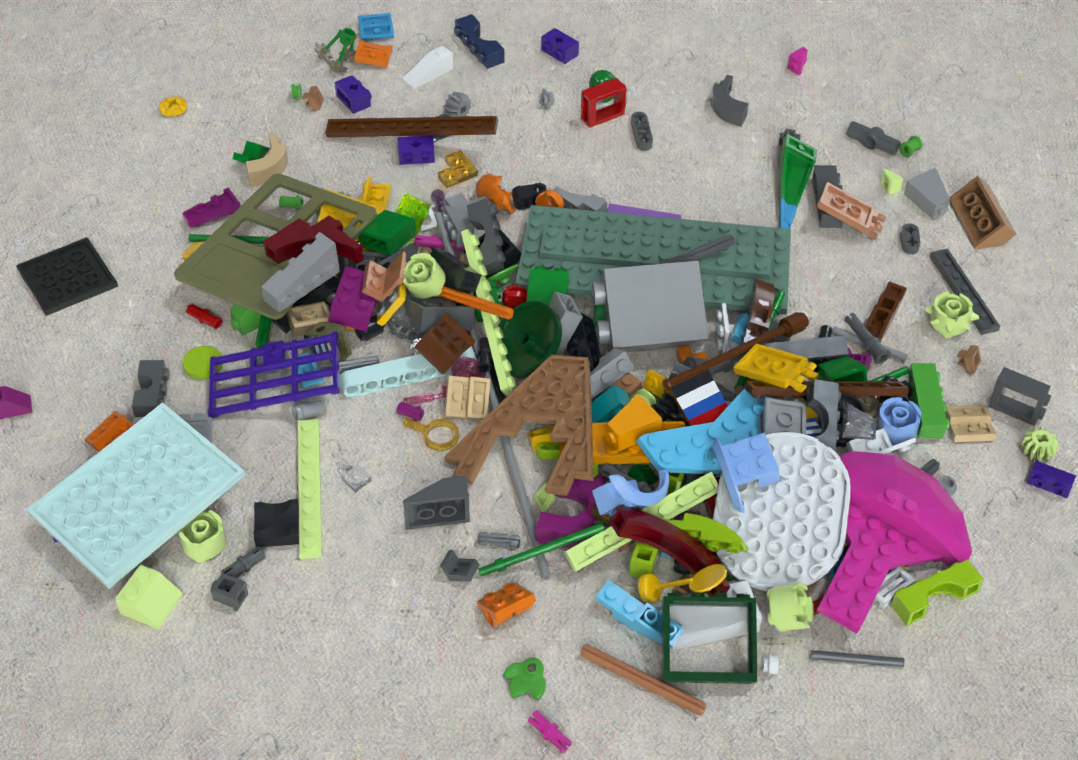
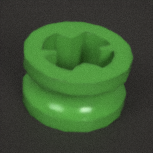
(296, 91)

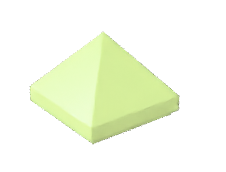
(544, 499)

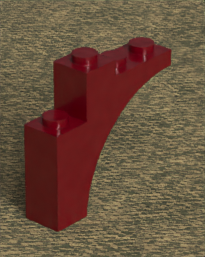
(292, 238)

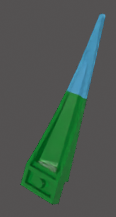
(795, 168)

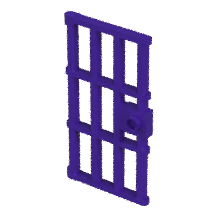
(274, 359)

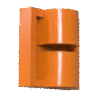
(504, 603)

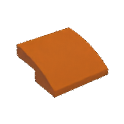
(108, 431)

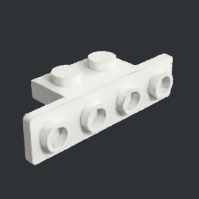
(879, 445)

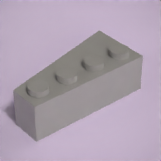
(302, 274)

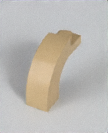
(275, 162)

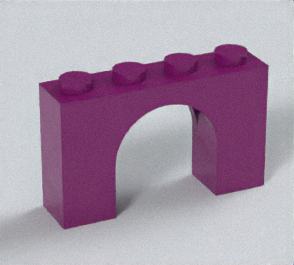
(555, 526)

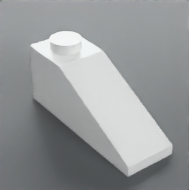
(430, 67)

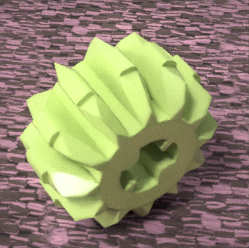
(1039, 444)

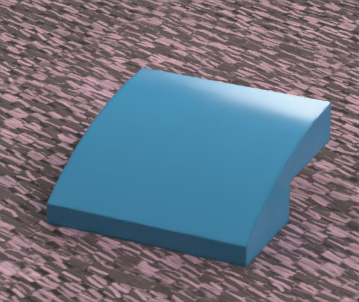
(376, 26)

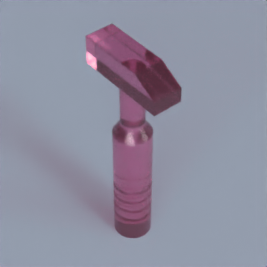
(425, 397)

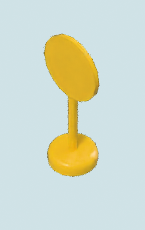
(704, 580)

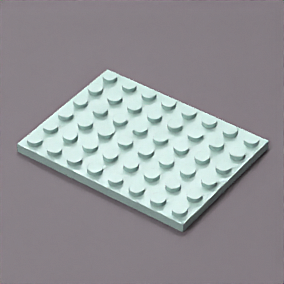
(135, 494)

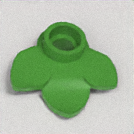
(524, 680)

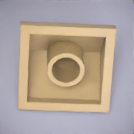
(306, 317)

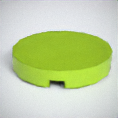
(197, 362)

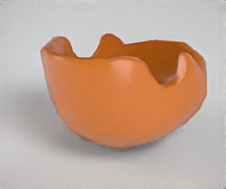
(550, 199)

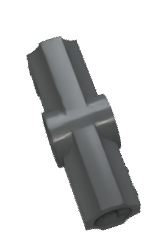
(873, 138)

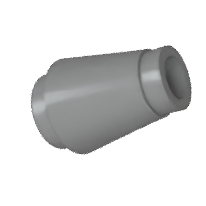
(307, 409)

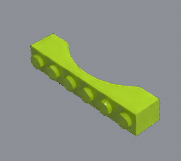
(646, 556)

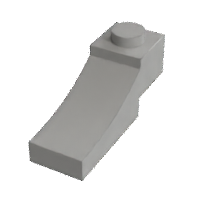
(582, 202)

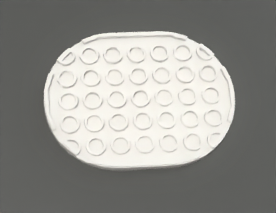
(790, 525)

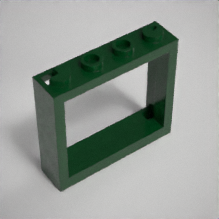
(717, 600)

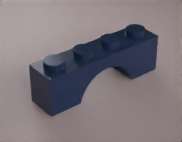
(488, 52)

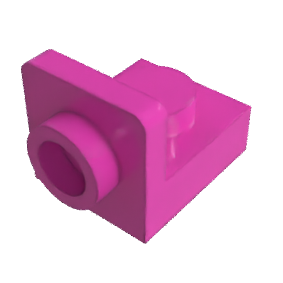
(797, 60)

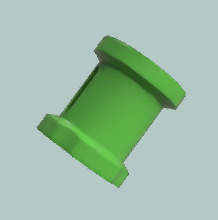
(907, 148)

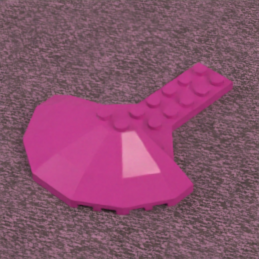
(893, 521)

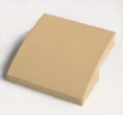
(467, 397)
(970, 423)

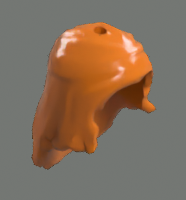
(490, 188)

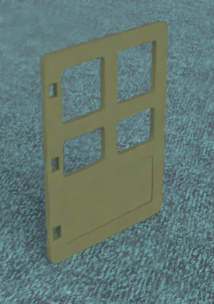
(239, 269)

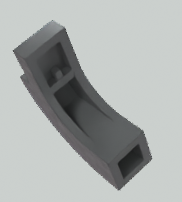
(725, 106)

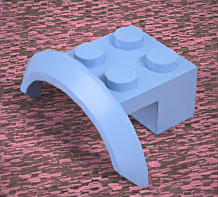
(746, 462)
(627, 494)

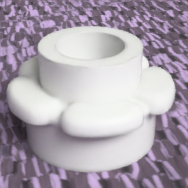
(771, 664)

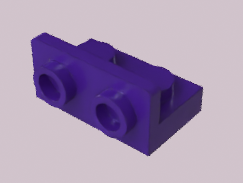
(1051, 479)

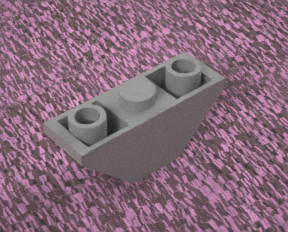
(455, 222)

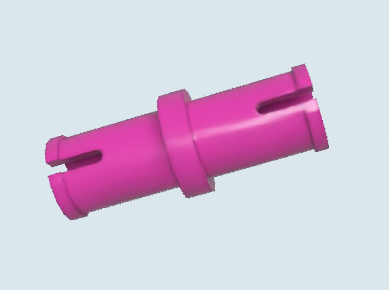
(550, 731)

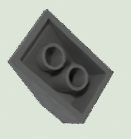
(438, 504)

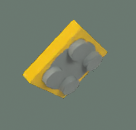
(390, 304)

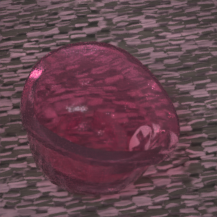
(466, 368)

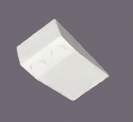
(712, 624)

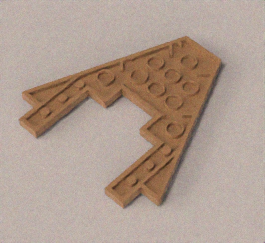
(552, 395)

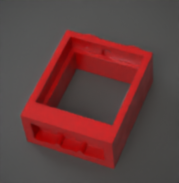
(590, 96)

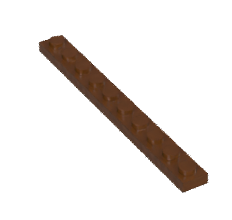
(412, 126)

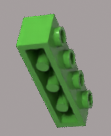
(928, 397)

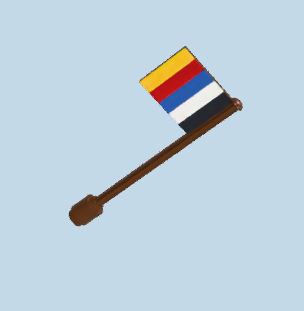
(697, 391)

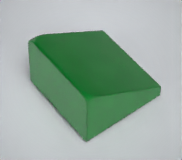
(643, 473)

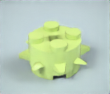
(951, 314)

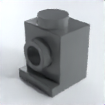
(229, 591)

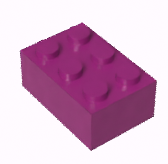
(351, 305)

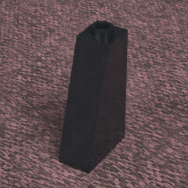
(457, 273)

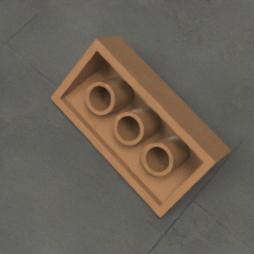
(982, 214)

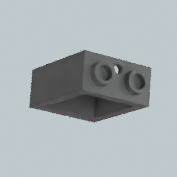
(1022, 385)

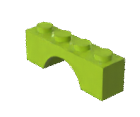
(958, 580)

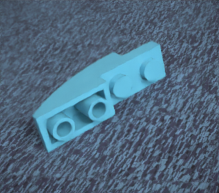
(637, 616)

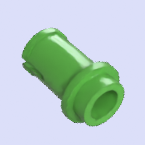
(292, 202)

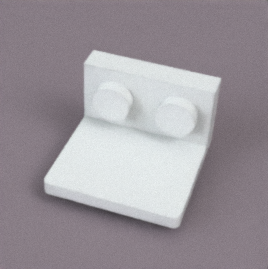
(724, 331)

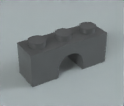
(152, 377)

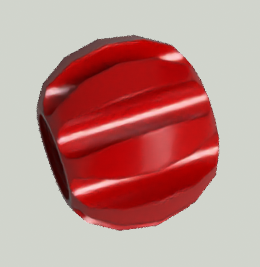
(514, 296)

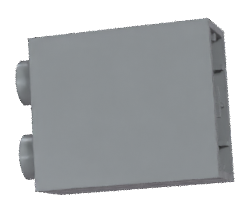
(651, 307)

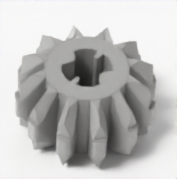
(457, 105)

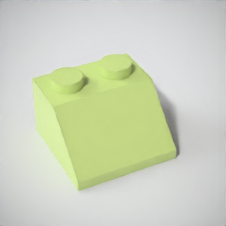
(148, 597)

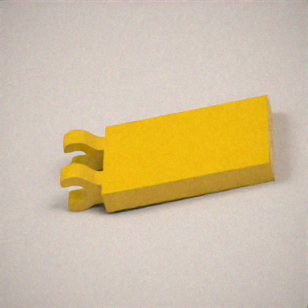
(776, 367)

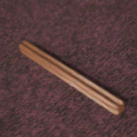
(643, 679)

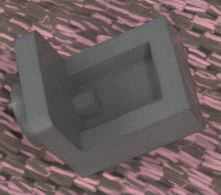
(458, 568)

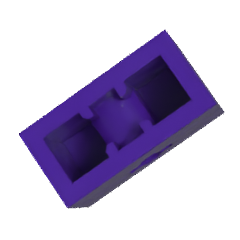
(560, 45)
(353, 94)
(416, 150)

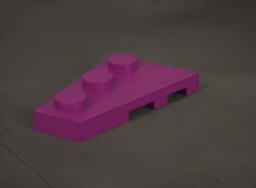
(217, 207)

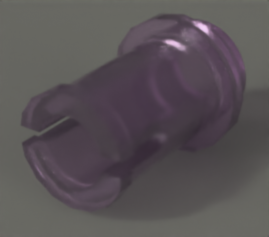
(438, 197)

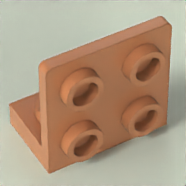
(379, 281)

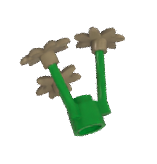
(347, 38)

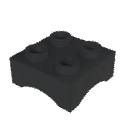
(276, 523)

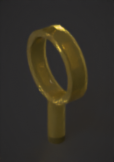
(425, 429)

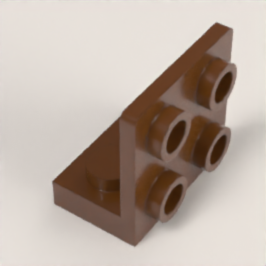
(444, 343)

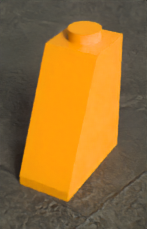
(631, 423)

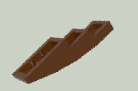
(885, 310)

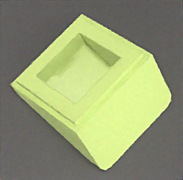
(891, 182)

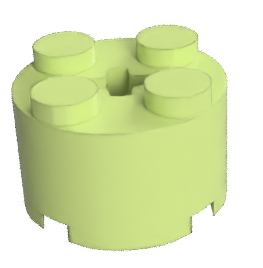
(423, 276)
(203, 536)
(790, 607)

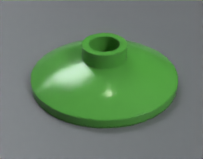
(504, 276)

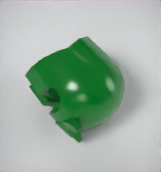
(600, 77)

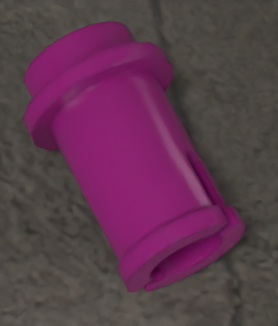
(410, 411)

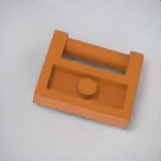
(373, 54)

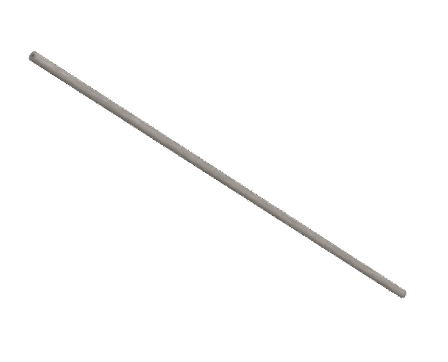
(544, 570)

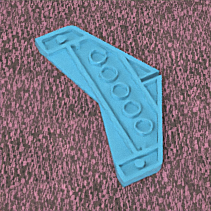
(690, 447)

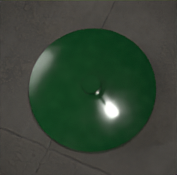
(530, 337)

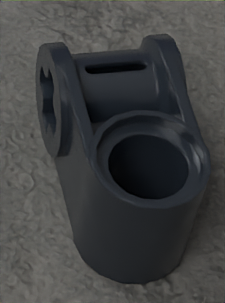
(526, 195)

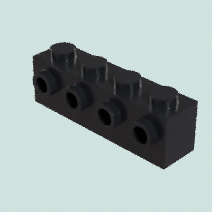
(584, 342)

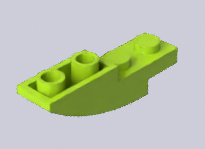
(711, 533)

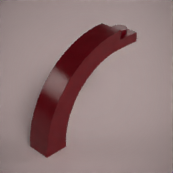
(668, 538)

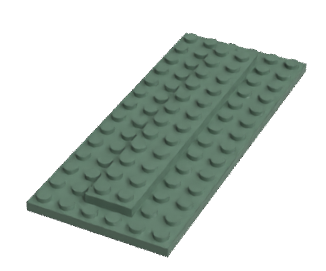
(596, 240)

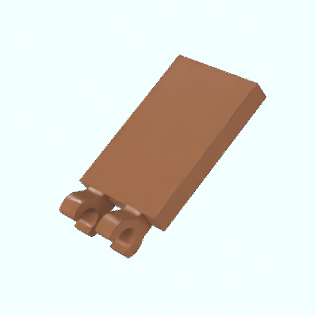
(850, 210)

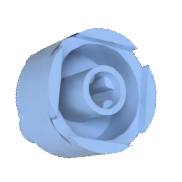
(899, 420)

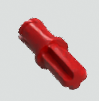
(204, 316)

